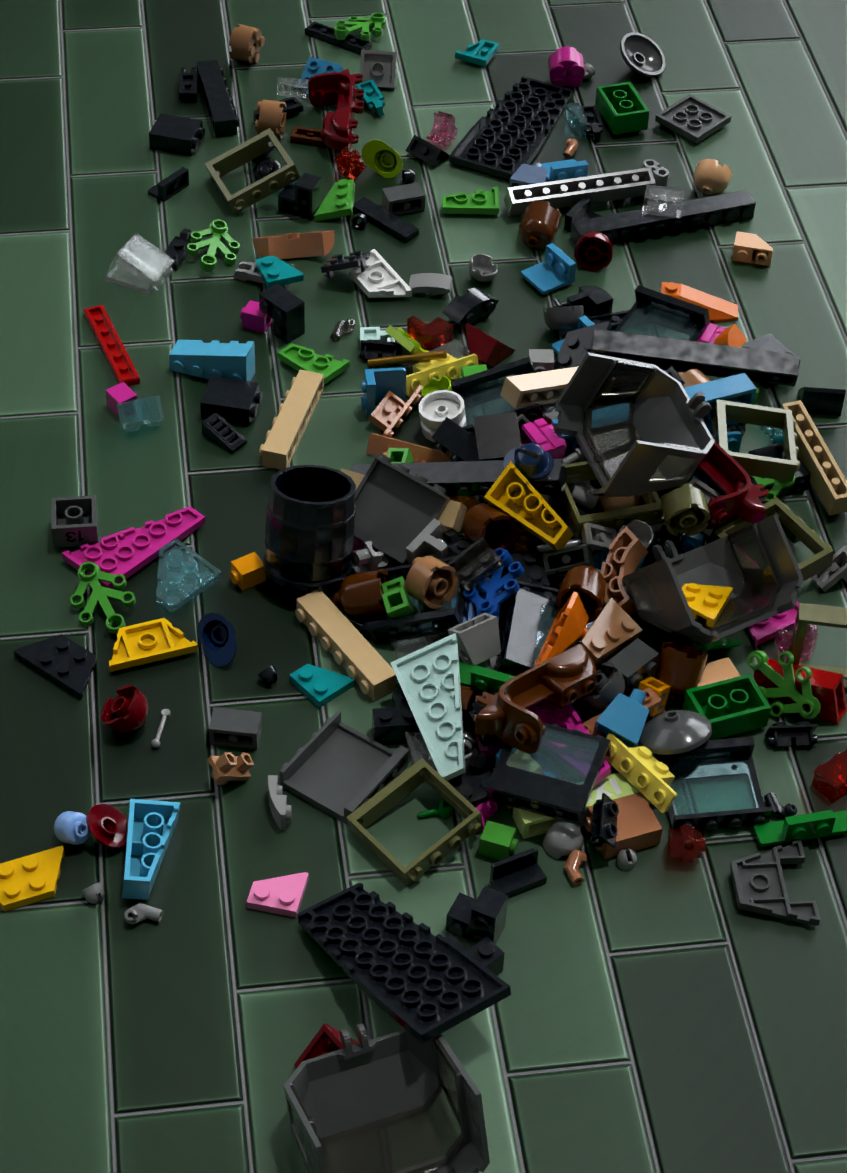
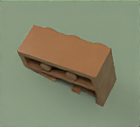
(610, 633)

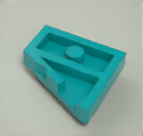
(478, 53)
(277, 271)
(320, 684)

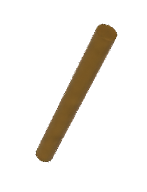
(407, 358)

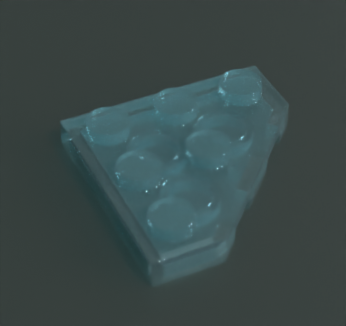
(182, 575)

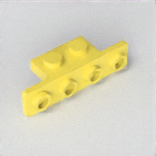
(437, 368)
(643, 772)

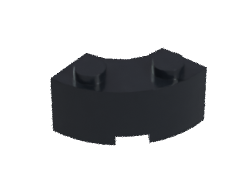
(470, 306)

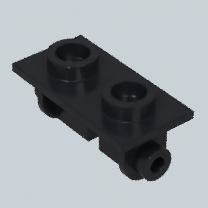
(371, 349)
(801, 732)
(605, 813)

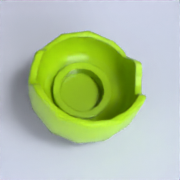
(436, 385)

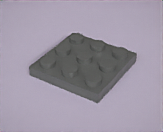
(693, 118)

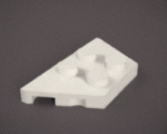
(379, 279)

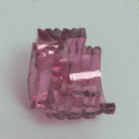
(443, 129)
(783, 641)

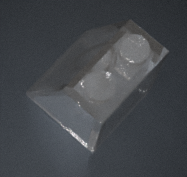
(140, 266)

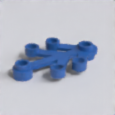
(492, 602)

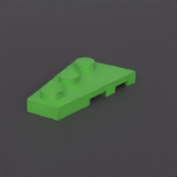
(338, 201)
(470, 204)
(305, 359)

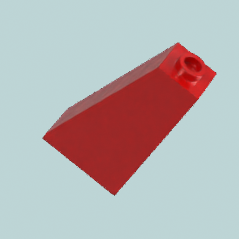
(825, 685)

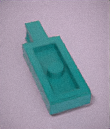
(372, 97)

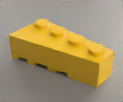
(527, 507)

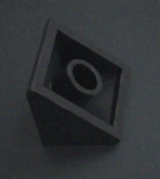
(822, 400)

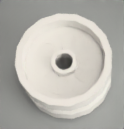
(438, 406)

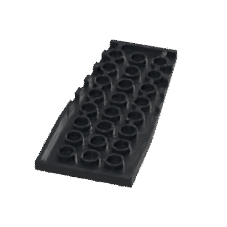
(513, 129)
(401, 965)

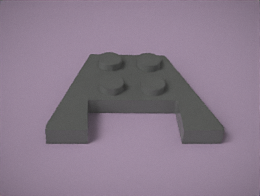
(762, 887)

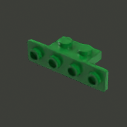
(483, 678)
(801, 827)

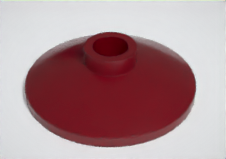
(107, 825)

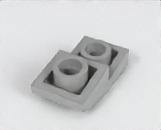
(434, 282)
(278, 802)

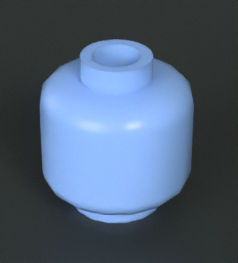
(71, 828)

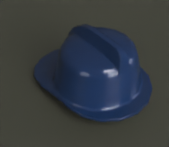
(530, 460)
(217, 639)

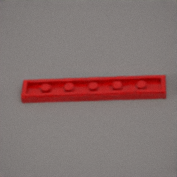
(111, 345)

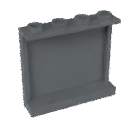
(395, 507)
(341, 768)

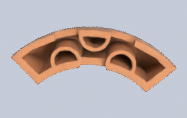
(295, 244)
(623, 558)

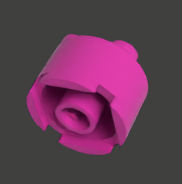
(566, 67)

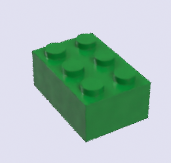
(622, 108)
(729, 705)

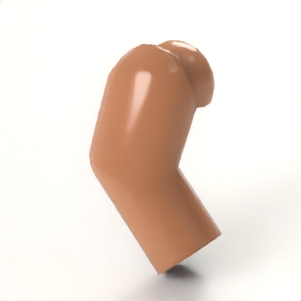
(571, 147)
(572, 866)

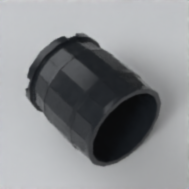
(309, 527)

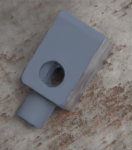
(529, 174)

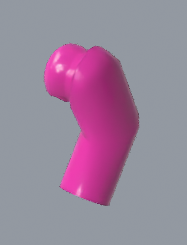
(487, 810)

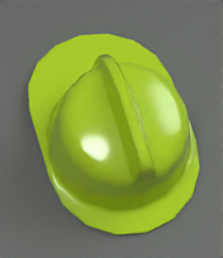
(382, 158)

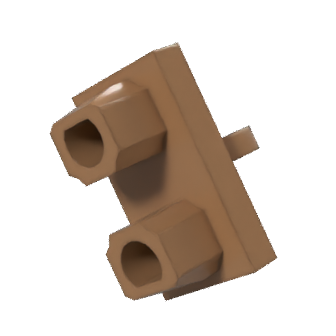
(230, 767)

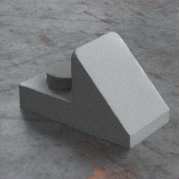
(597, 536)
(834, 573)

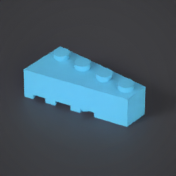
(217, 359)
(147, 840)

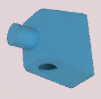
(624, 718)

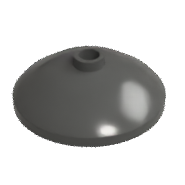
(642, 54)
(675, 732)

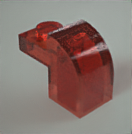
(430, 335)

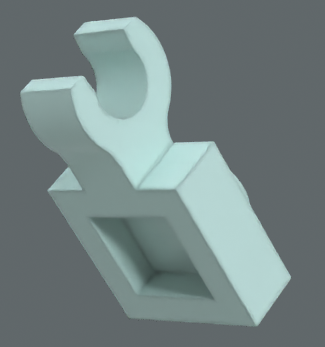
(376, 334)

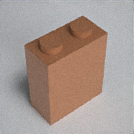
(635, 825)

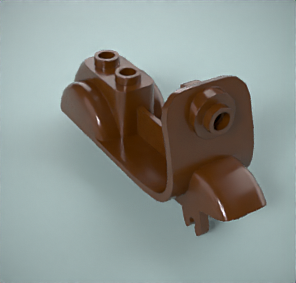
(554, 681)

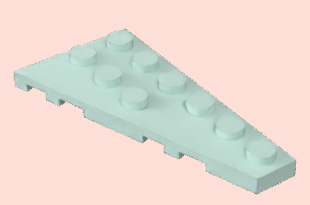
(434, 695)

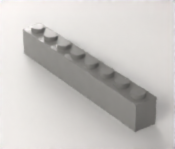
(570, 191)

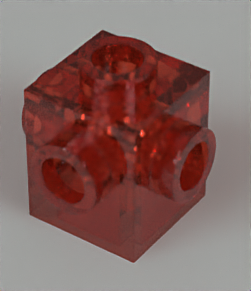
(350, 163)
(677, 840)

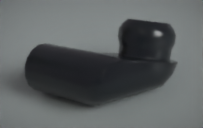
(779, 810)

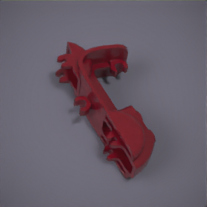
(340, 90)
(741, 497)

